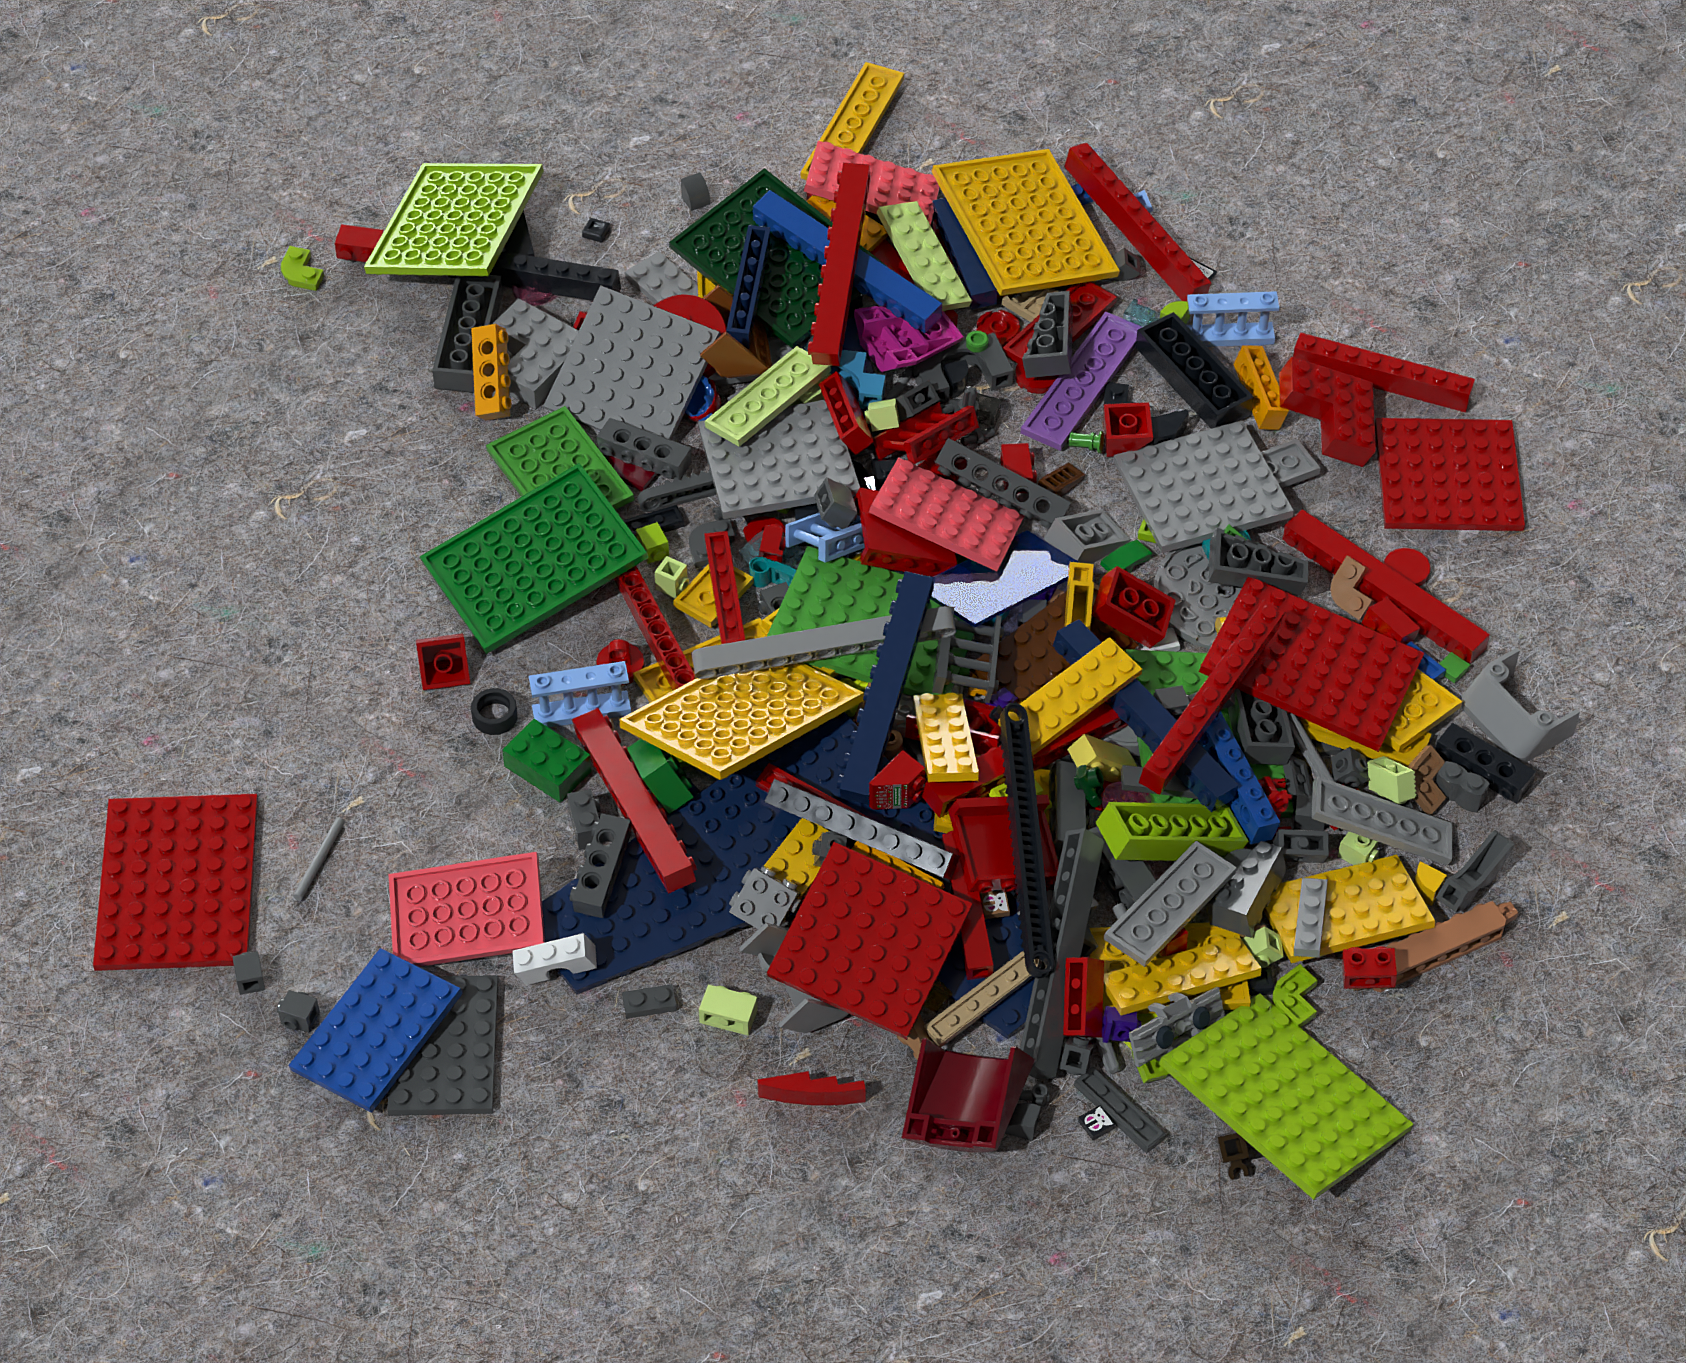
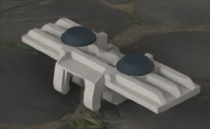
(1180, 1018)

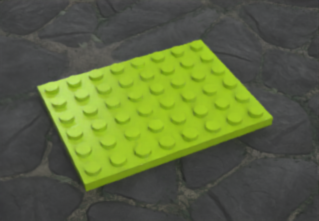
(454, 219)
(1286, 1095)

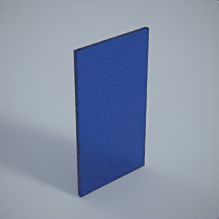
(982, 593)

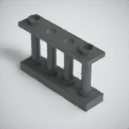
(946, 659)

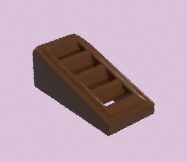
(1062, 488)

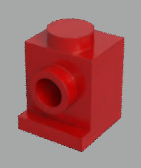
(772, 543)

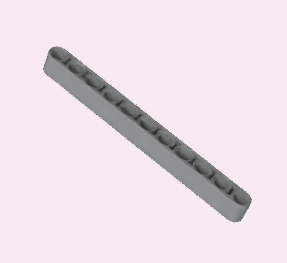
(809, 645)

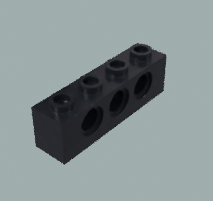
(1476, 756)

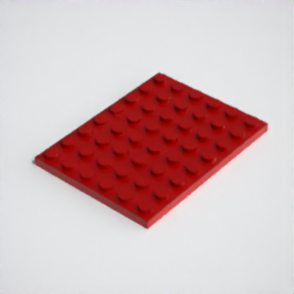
(1321, 665)
(176, 882)

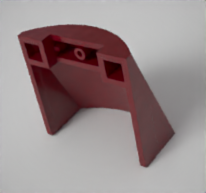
(963, 1098)

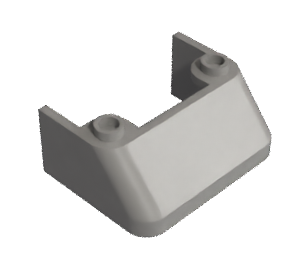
(1506, 721)
(809, 1011)

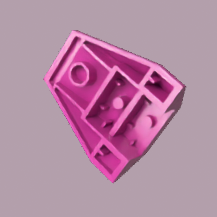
(895, 343)

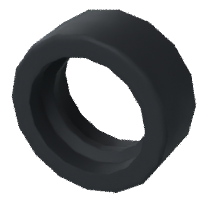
(489, 697)

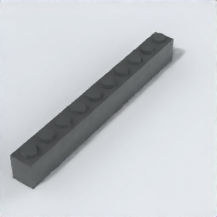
(1068, 924)

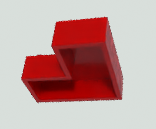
(1336, 399)

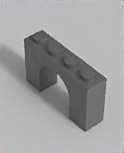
(990, 362)

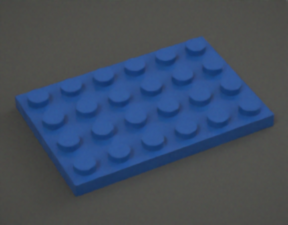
(375, 1030)

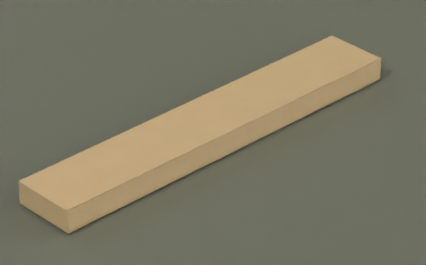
(979, 1001)

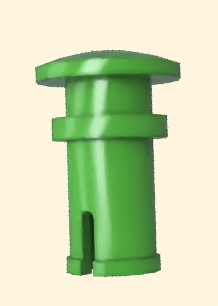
(1089, 441)

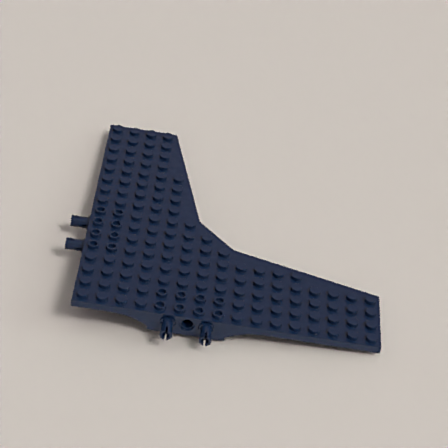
(733, 832)

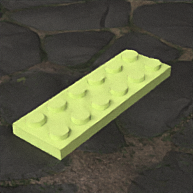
(923, 254)
(766, 397)

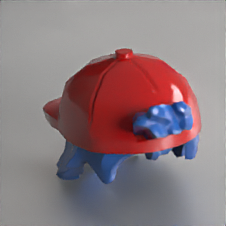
(704, 400)

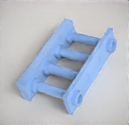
(1233, 333)
(832, 544)
(586, 678)

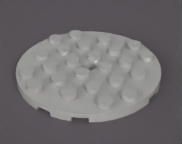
(1197, 602)

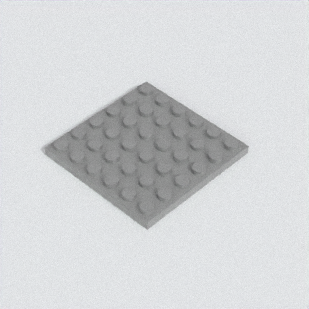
(631, 365)
(779, 463)
(1202, 485)

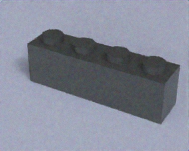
(1067, 802)

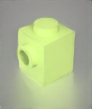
(882, 415)
(671, 577)
(1358, 849)
(1264, 946)

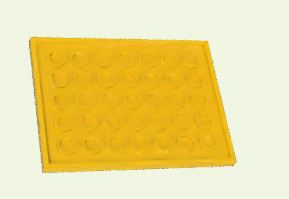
(1025, 222)
(740, 716)

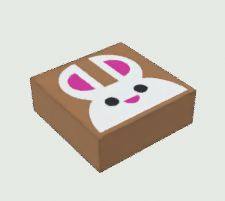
(994, 904)

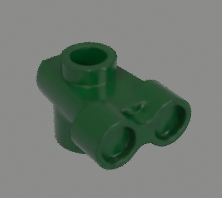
(1091, 782)

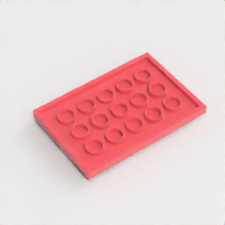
(888, 183)
(947, 514)
(466, 910)

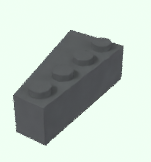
(1051, 344)
(1236, 559)
(1245, 895)

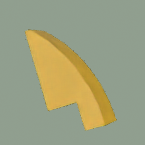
(1079, 593)

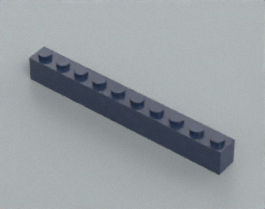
(886, 687)
(1152, 723)

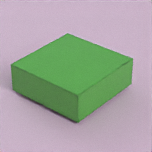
(1454, 667)

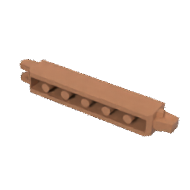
(1450, 940)

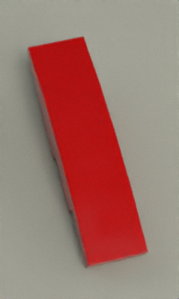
(799, 1089)

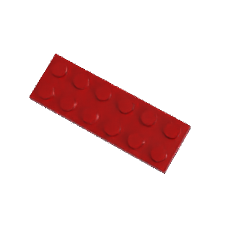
(1088, 306)

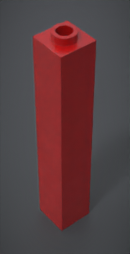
(973, 934)

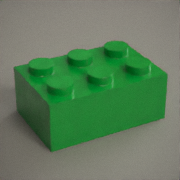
(547, 760)
(661, 774)

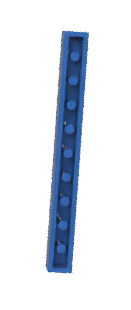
(870, 277)

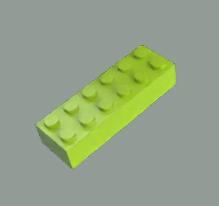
(1167, 830)

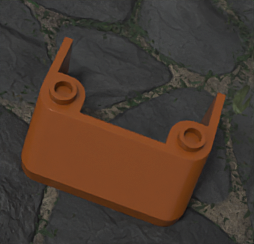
(728, 354)

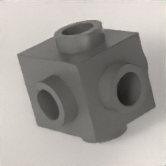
(1350, 768)
(823, 844)

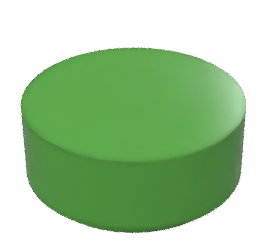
(977, 341)

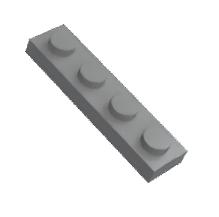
(1310, 917)

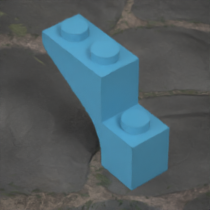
(853, 369)

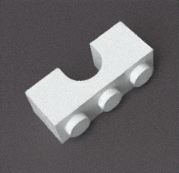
(572, 953)

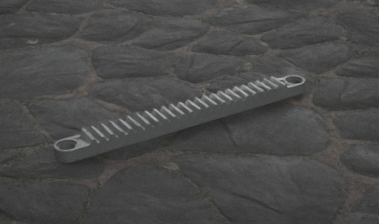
(700, 486)

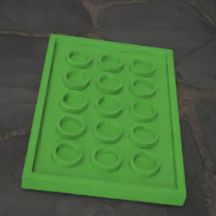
(551, 447)

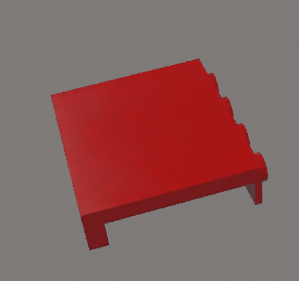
(896, 547)
(985, 843)

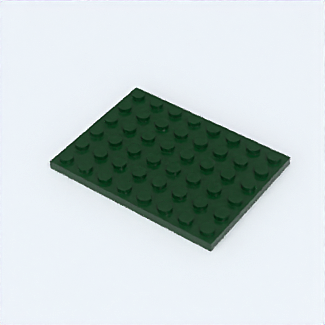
(790, 278)

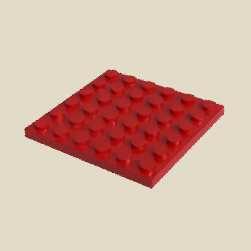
(1449, 474)
(869, 940)

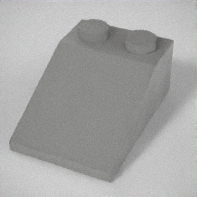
(1086, 536)

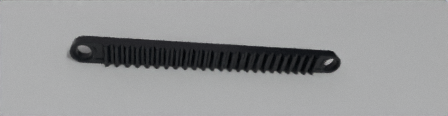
(1026, 841)

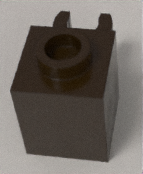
(1232, 1149)

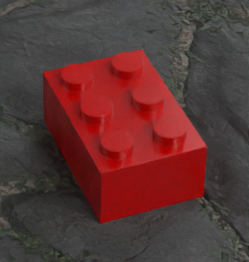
(1133, 607)

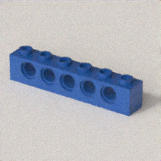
(1250, 801)

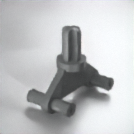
(968, 399)

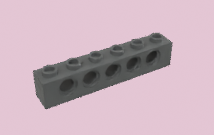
(954, 451)

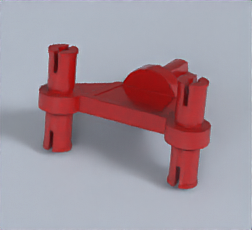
(1277, 799)

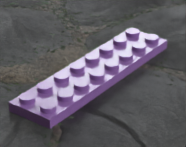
(1076, 393)

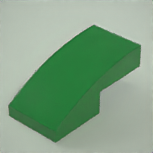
(1127, 556)

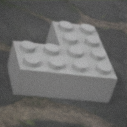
(539, 350)

